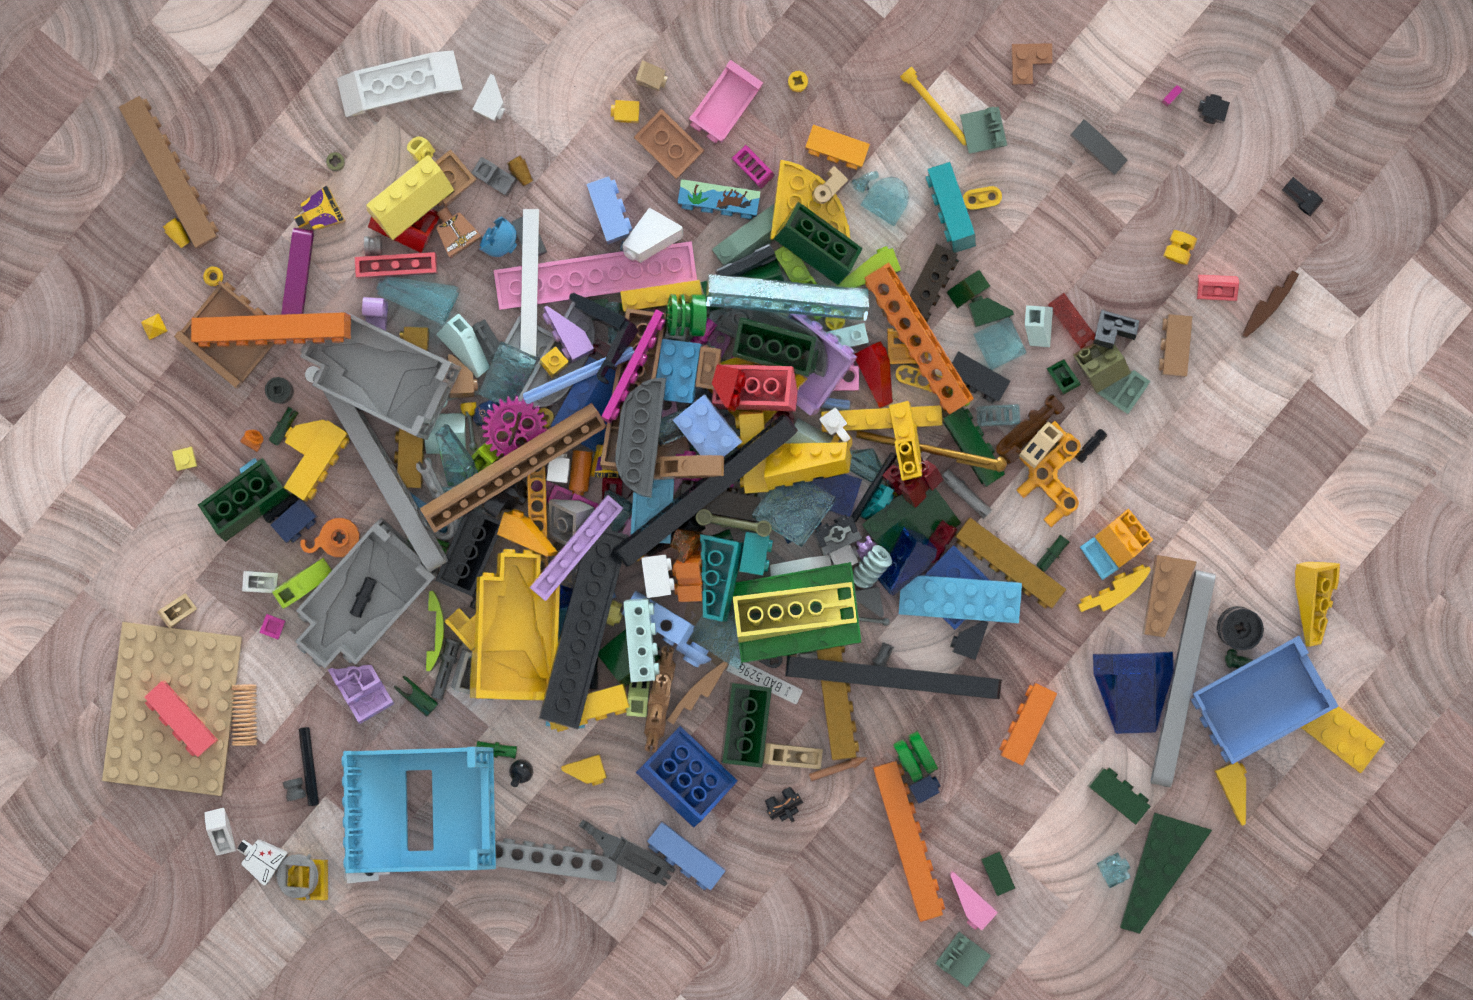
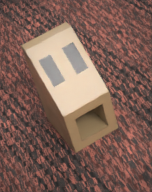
(1041, 444)

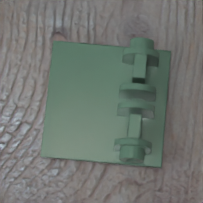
(983, 130)
(963, 959)

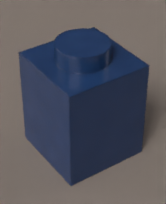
(925, 788)

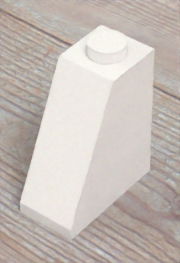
(651, 236)

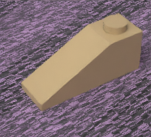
(792, 756)

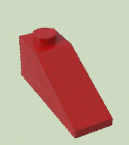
(876, 370)

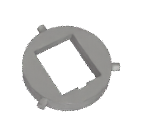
(282, 876)

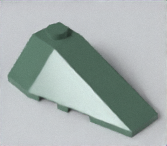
(746, 239)

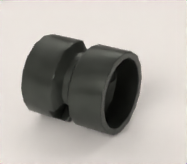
(279, 390)

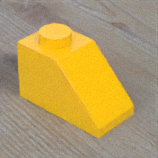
(303, 435)
(587, 770)

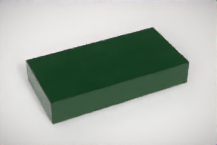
(998, 873)

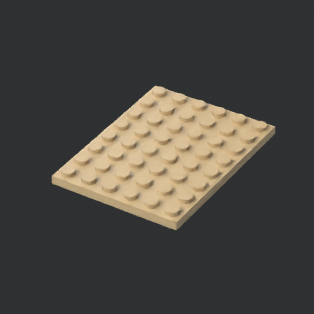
(201, 673)

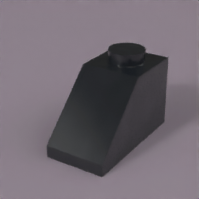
(969, 640)

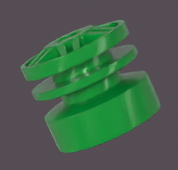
(686, 315)

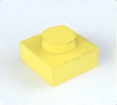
(184, 458)

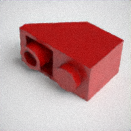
(728, 385)

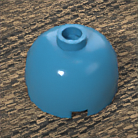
(499, 239)

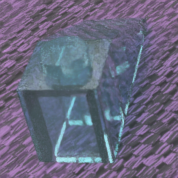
(455, 458)

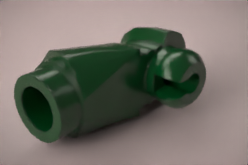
(1235, 661)

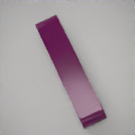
(297, 271)

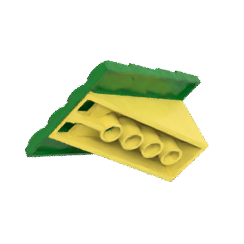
(796, 613)

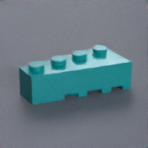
(951, 207)
(719, 574)

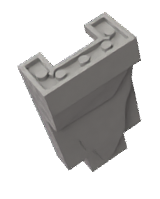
(384, 376)
(399, 578)

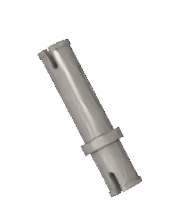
(965, 493)

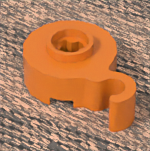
(327, 538)

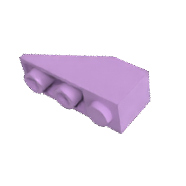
(573, 339)

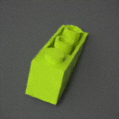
(301, 583)

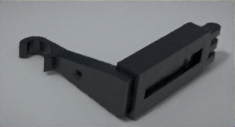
(624, 336)

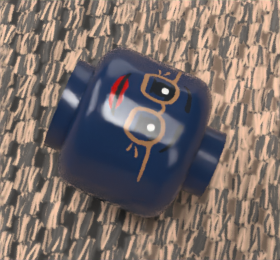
(481, 412)

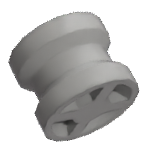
(372, 245)

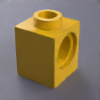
(625, 111)
(554, 362)

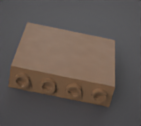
(230, 362)

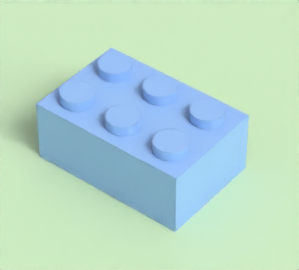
(609, 209)

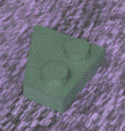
(1125, 391)

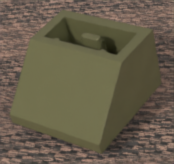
(1102, 365)

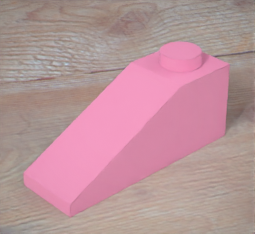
(974, 906)

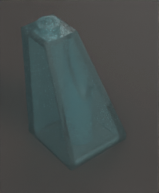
(424, 298)

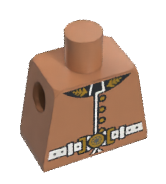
(456, 232)

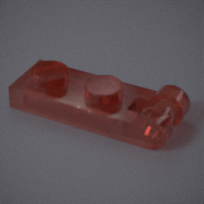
(1071, 320)

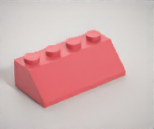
(765, 389)

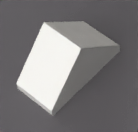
(259, 581)

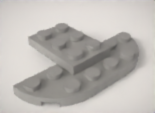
(544, 343)

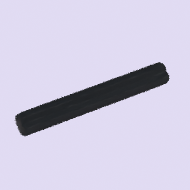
(308, 766)

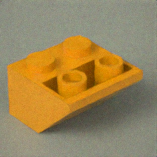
(1123, 538)

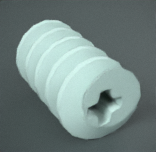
(871, 567)

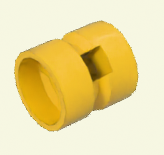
(1180, 247)

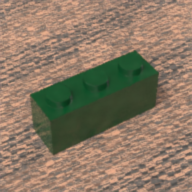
(1119, 795)

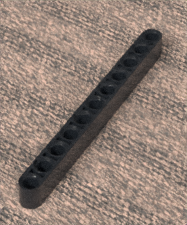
(705, 491)
(893, 677)

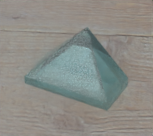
(865, 463)

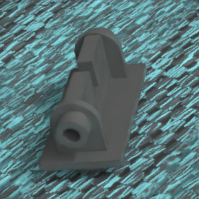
(486, 339)

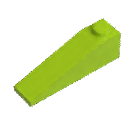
(883, 256)

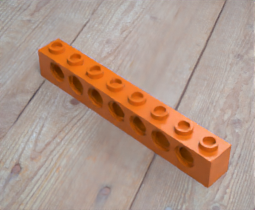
(919, 327)

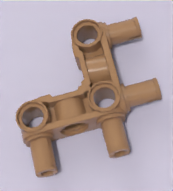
(659, 700)

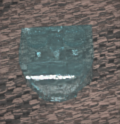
(887, 199)

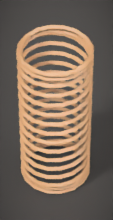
(250, 688)

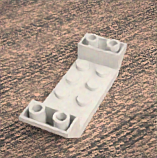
(399, 82)

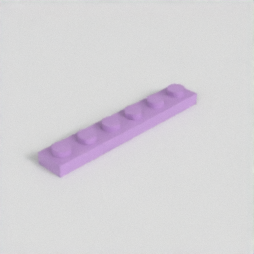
(576, 548)

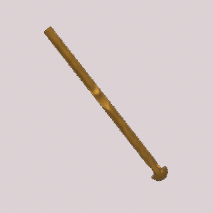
(964, 458)

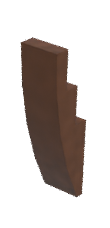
(1264, 310)

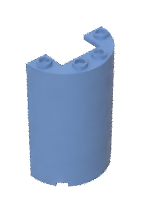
(1263, 701)

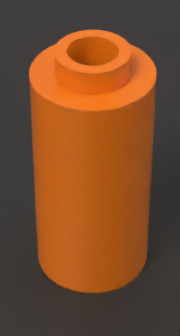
(580, 472)

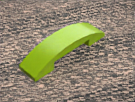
(433, 656)

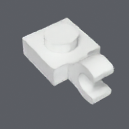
(834, 423)

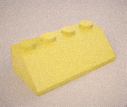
(410, 197)

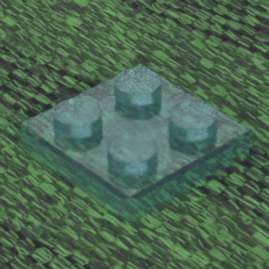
(1000, 343)

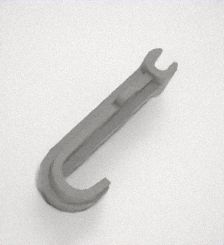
(436, 490)

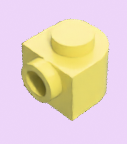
(420, 148)
(614, 613)

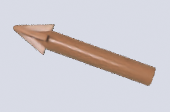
(854, 762)

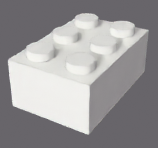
(657, 576)

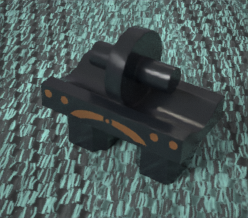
(786, 808)

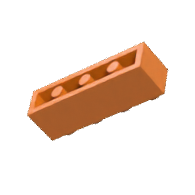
(1028, 724)

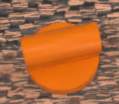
(252, 439)

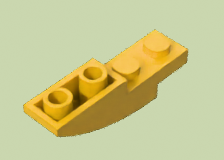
(906, 441)
(1123, 587)

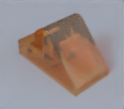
(685, 543)

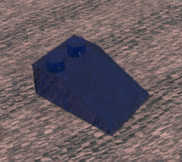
(909, 559)

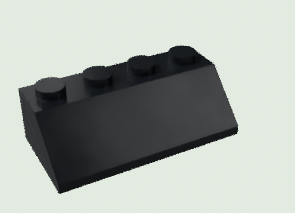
(469, 552)

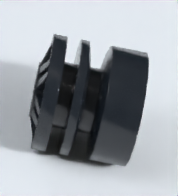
(1243, 639)

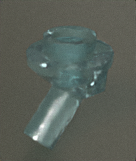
(861, 184)

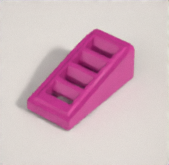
(762, 181)

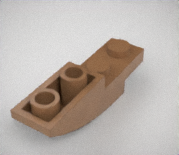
(689, 467)

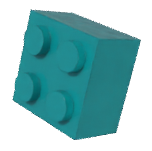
(754, 554)

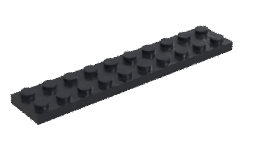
(582, 632)

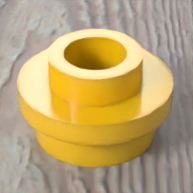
(206, 276)

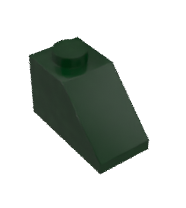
(987, 311)

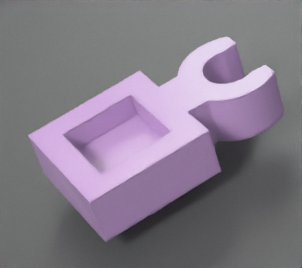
(865, 547)

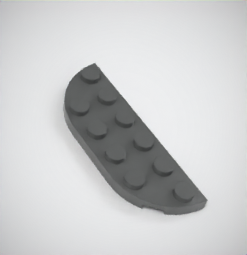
(729, 324)
(640, 436)

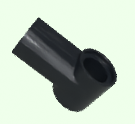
(1306, 199)

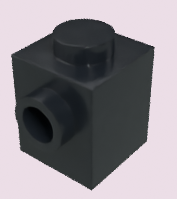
(1213, 109)

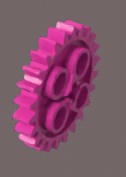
(498, 423)

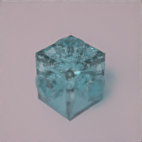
(1114, 870)

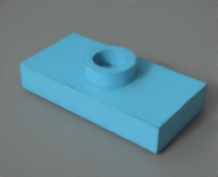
(1099, 558)

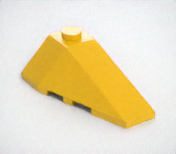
(1314, 590)

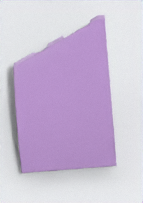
(362, 690)

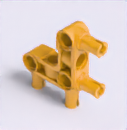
(1051, 484)

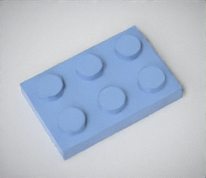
(707, 429)

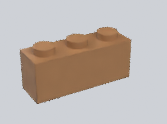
(1175, 345)

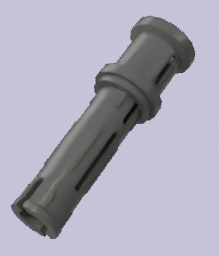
(438, 691)

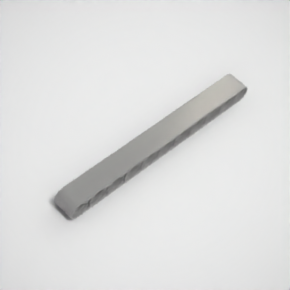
(389, 483)
(1183, 678)

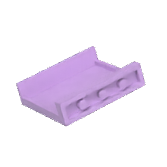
(840, 358)

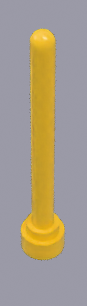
(911, 78)

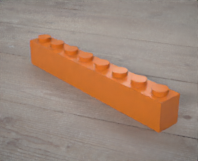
(271, 328)
(908, 842)

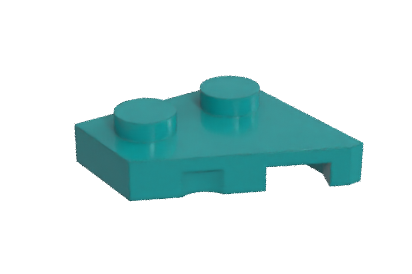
(881, 498)

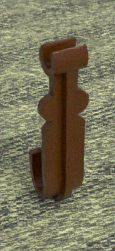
(1011, 444)

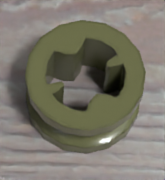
(331, 157)

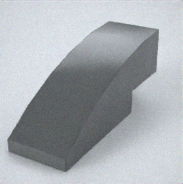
(1098, 147)

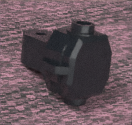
(507, 499)

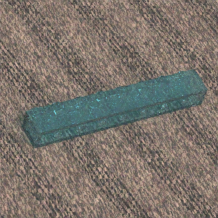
(787, 297)

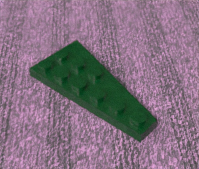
(1164, 857)

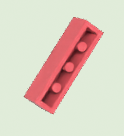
(396, 265)
(180, 718)

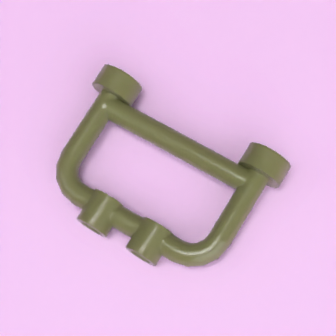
(705, 517)

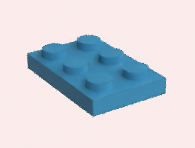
(679, 366)

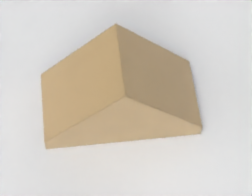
(177, 610)

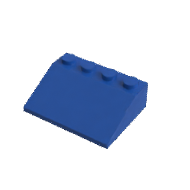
(582, 394)
(686, 776)

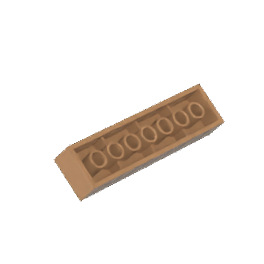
(647, 372)

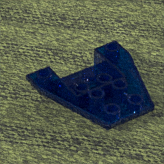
(1134, 688)

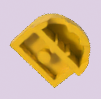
(299, 877)

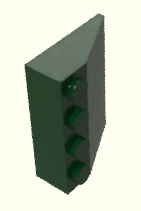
(889, 522)

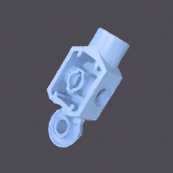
(678, 634)

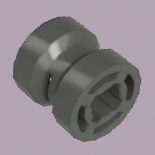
(294, 789)

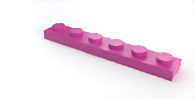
(638, 359)

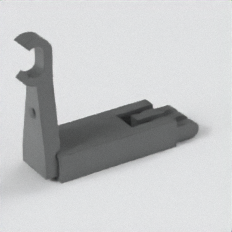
(631, 855)

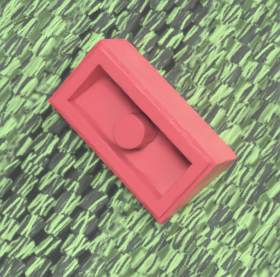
(1217, 287)

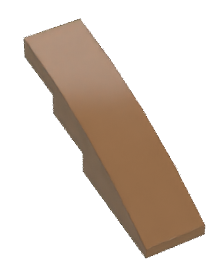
(703, 686)

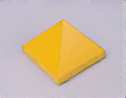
(154, 326)

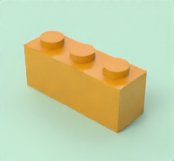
(837, 147)

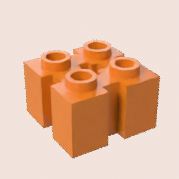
(689, 579)

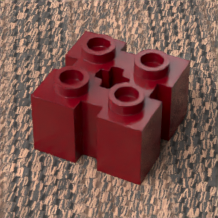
(913, 489)

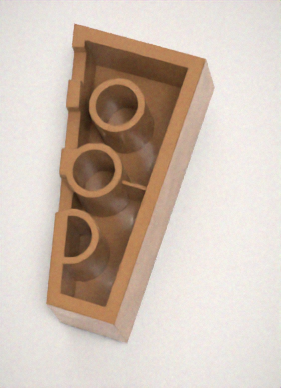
(1165, 592)

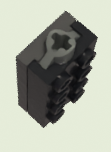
(837, 535)

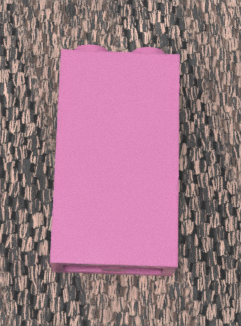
(725, 102)

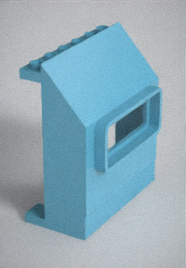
(378, 814)

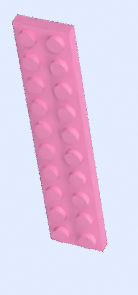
(598, 275)

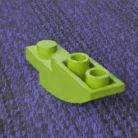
(794, 268)

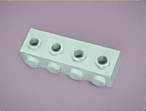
(640, 640)

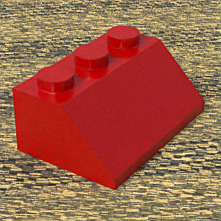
(416, 235)

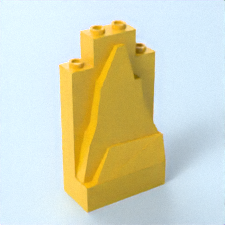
(513, 631)

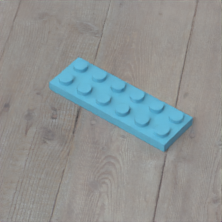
(961, 599)

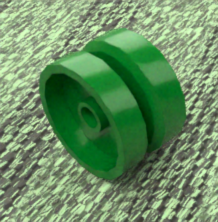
(913, 757)

